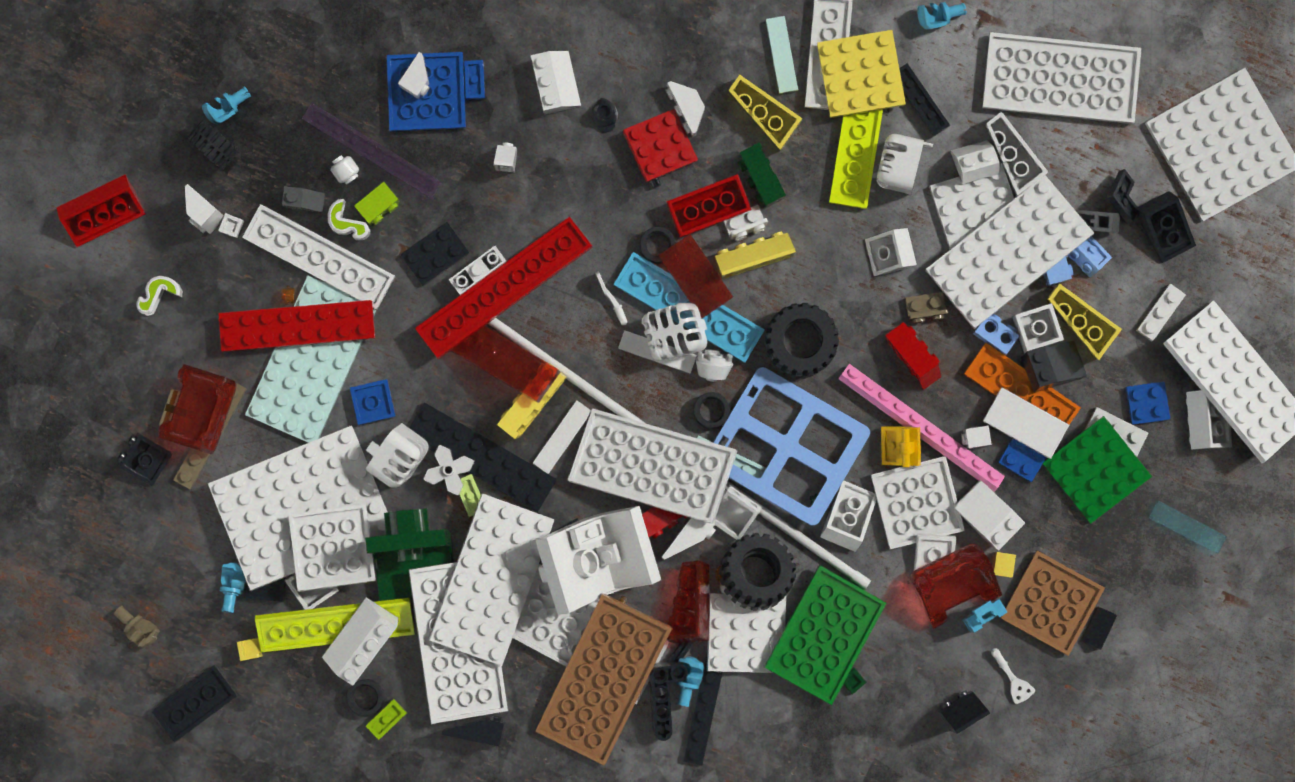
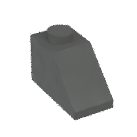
(303, 199)

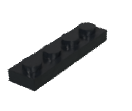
(922, 101)

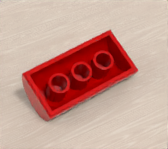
(708, 205)

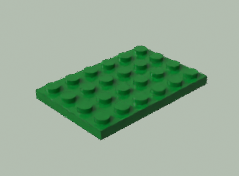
(825, 635)

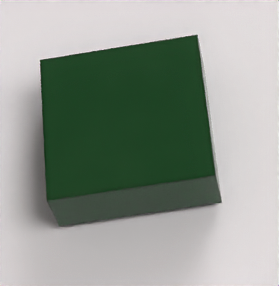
(854, 681)

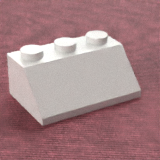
(555, 81)
(202, 213)
(1206, 423)

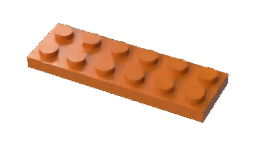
(996, 371)

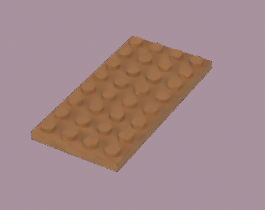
(603, 679)

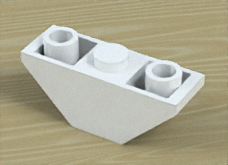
(687, 105)
(477, 270)

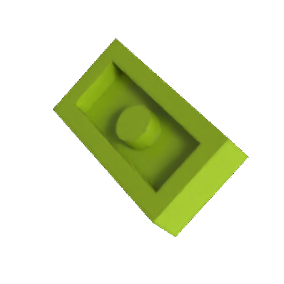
(386, 719)

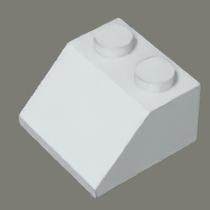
(976, 161)
(890, 251)

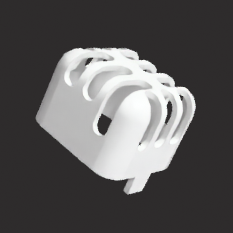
(904, 165)
(672, 330)
(395, 454)

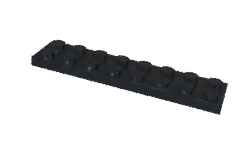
(491, 461)

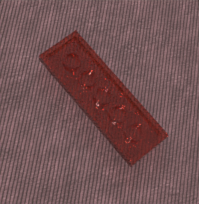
(508, 363)

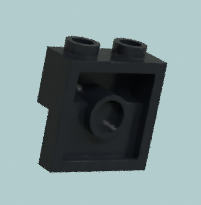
(144, 458)

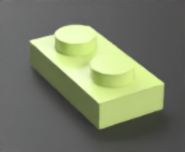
(470, 494)

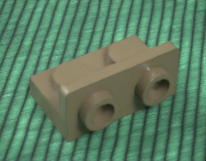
(925, 307)

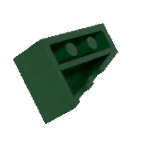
(760, 176)

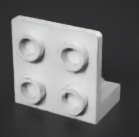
(745, 223)

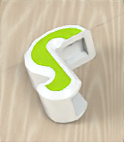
(346, 226)
(154, 292)

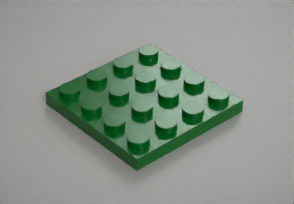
(1097, 469)

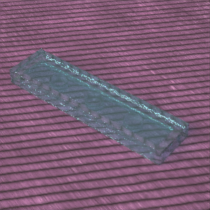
(1187, 527)

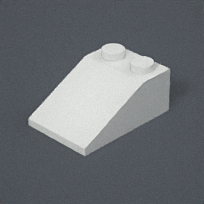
(989, 515)
(849, 516)
(691, 534)

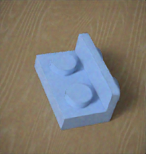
(1090, 256)

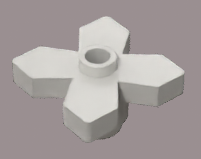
(458, 466)

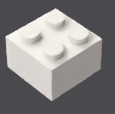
(1038, 328)

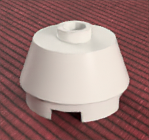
(713, 365)

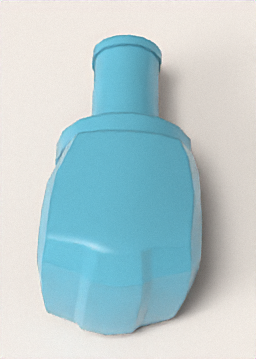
(940, 16)
(228, 106)
(233, 584)
(695, 673)

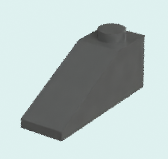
(1100, 220)

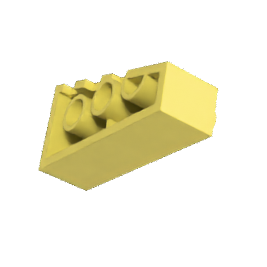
(769, 114)
(1086, 322)
(525, 410)

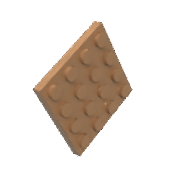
(1052, 603)

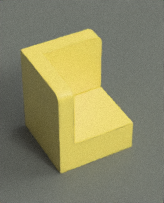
(1003, 564)
(249, 649)

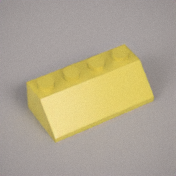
(755, 255)

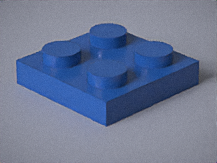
(372, 402)
(1147, 403)
(1022, 460)

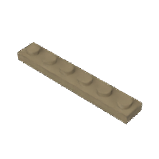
(196, 459)

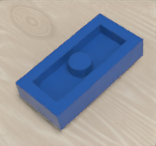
(474, 79)

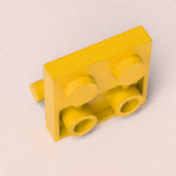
(901, 446)

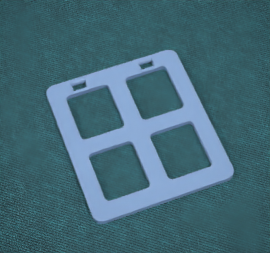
(789, 447)

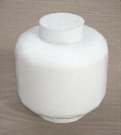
(344, 169)

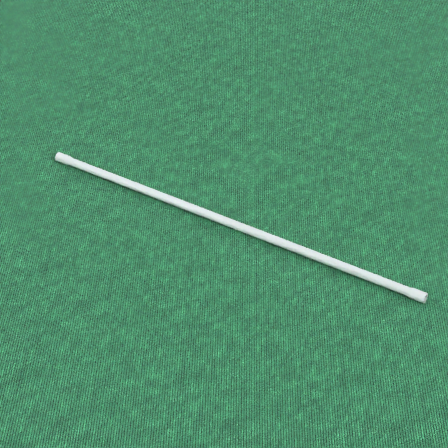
(854, 575)

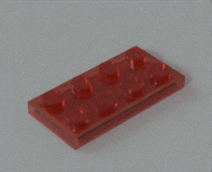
(695, 275)

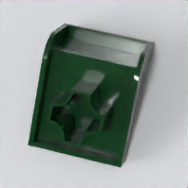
(405, 547)

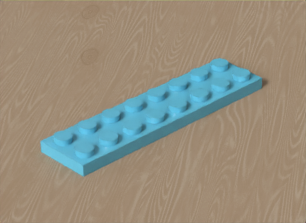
(659, 290)

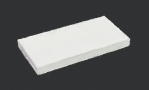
(1026, 423)

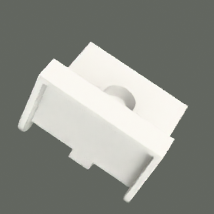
(577, 575)

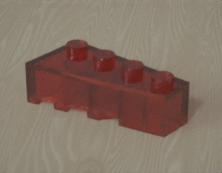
(691, 604)

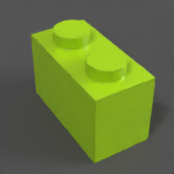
(377, 204)

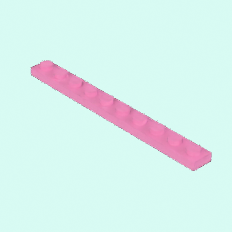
(928, 432)

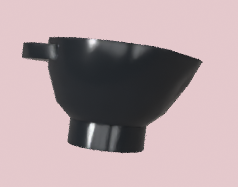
(604, 115)

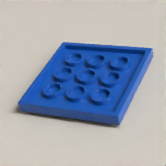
(441, 106)

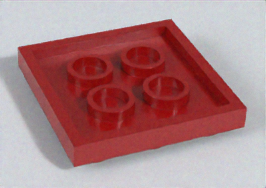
(660, 145)

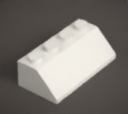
(360, 640)

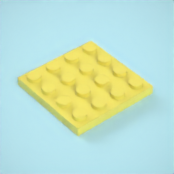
(861, 73)

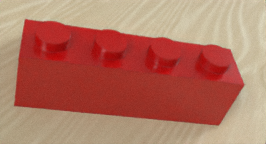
(100, 210)

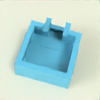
(984, 614)

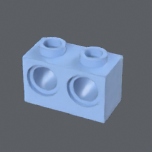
(994, 337)

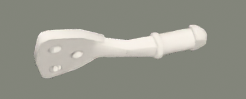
(618, 308)
(1015, 682)

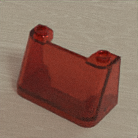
(199, 409)
(954, 581)

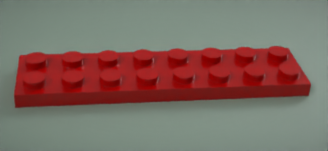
(296, 325)

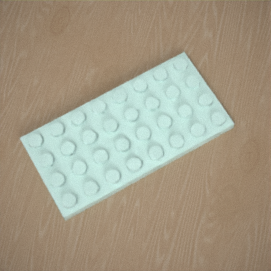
(305, 379)

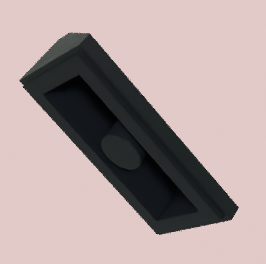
(1099, 628)

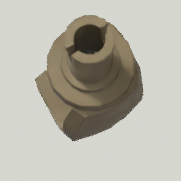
(137, 629)

